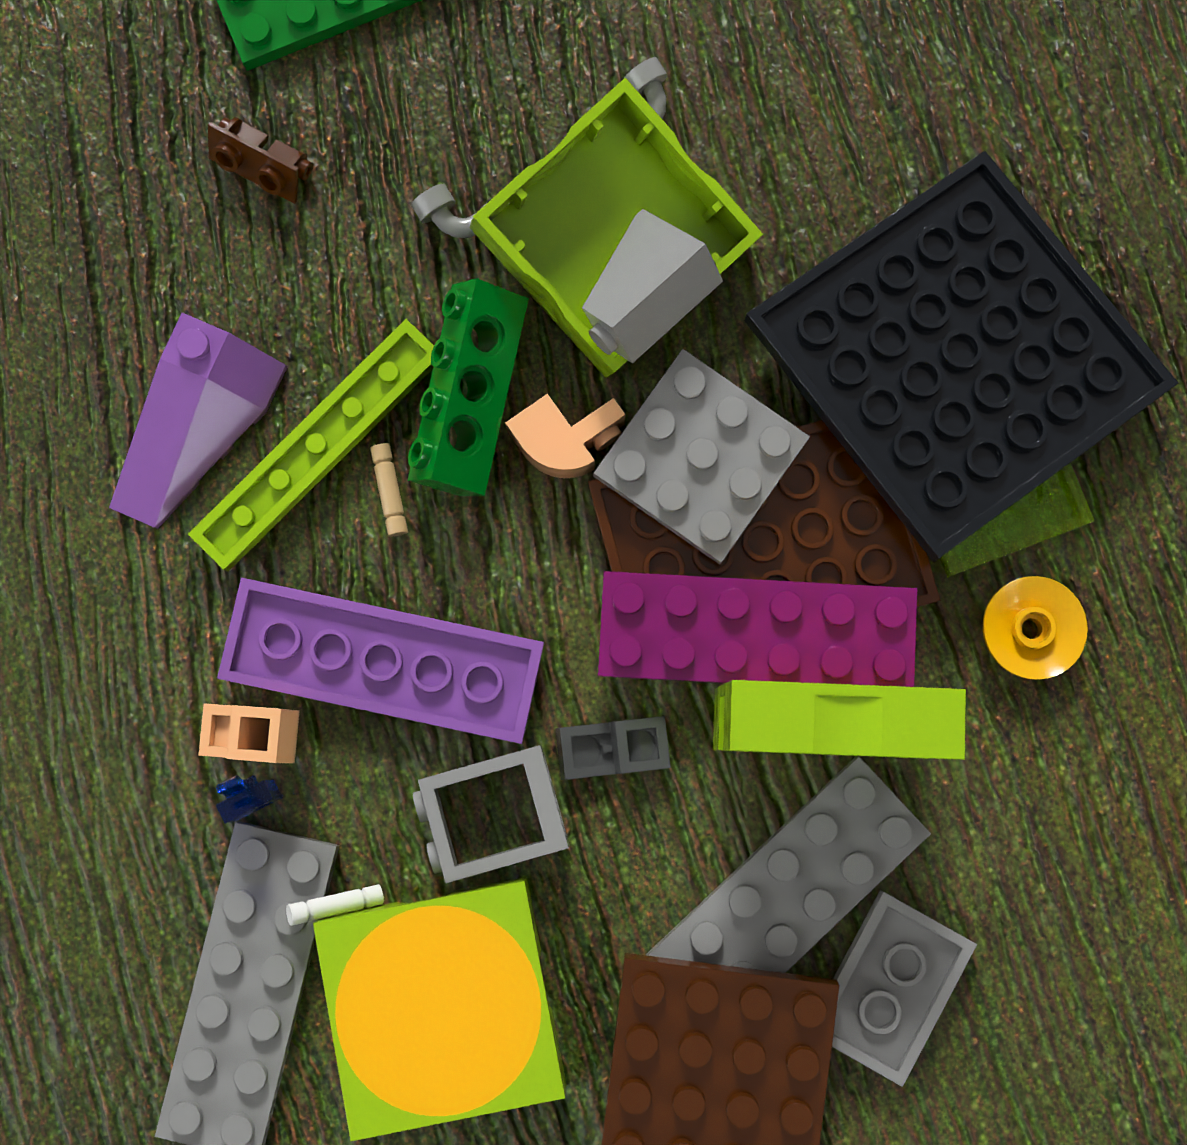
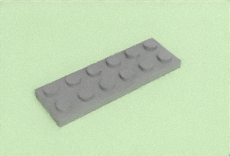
(801, 877)
(246, 990)

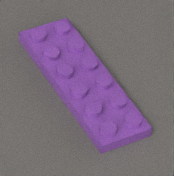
(381, 660)

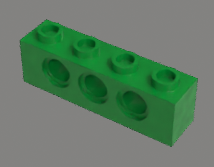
(498, 321)

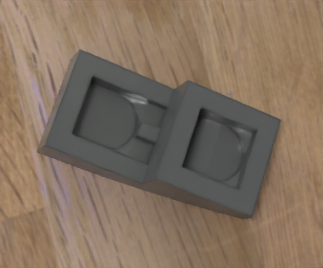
(612, 748)

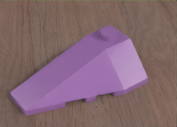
(195, 410)

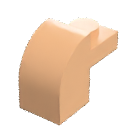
(556, 446)
(249, 733)

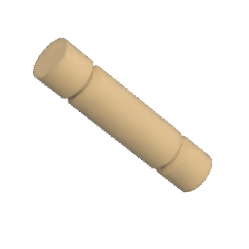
(388, 489)

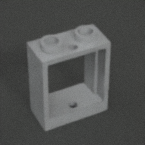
(441, 849)

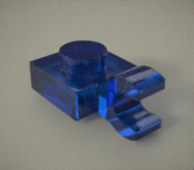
(245, 797)

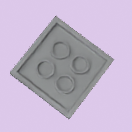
(701, 456)

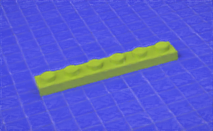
(314, 446)

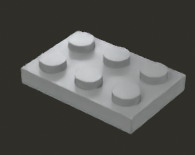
(895, 986)

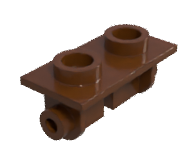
(239, 150)

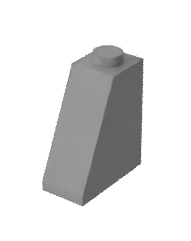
(648, 286)

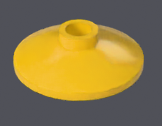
(1059, 625)

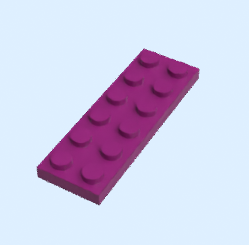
(755, 630)

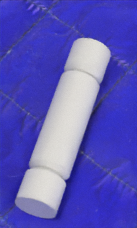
(334, 905)

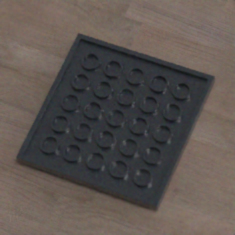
(959, 354)

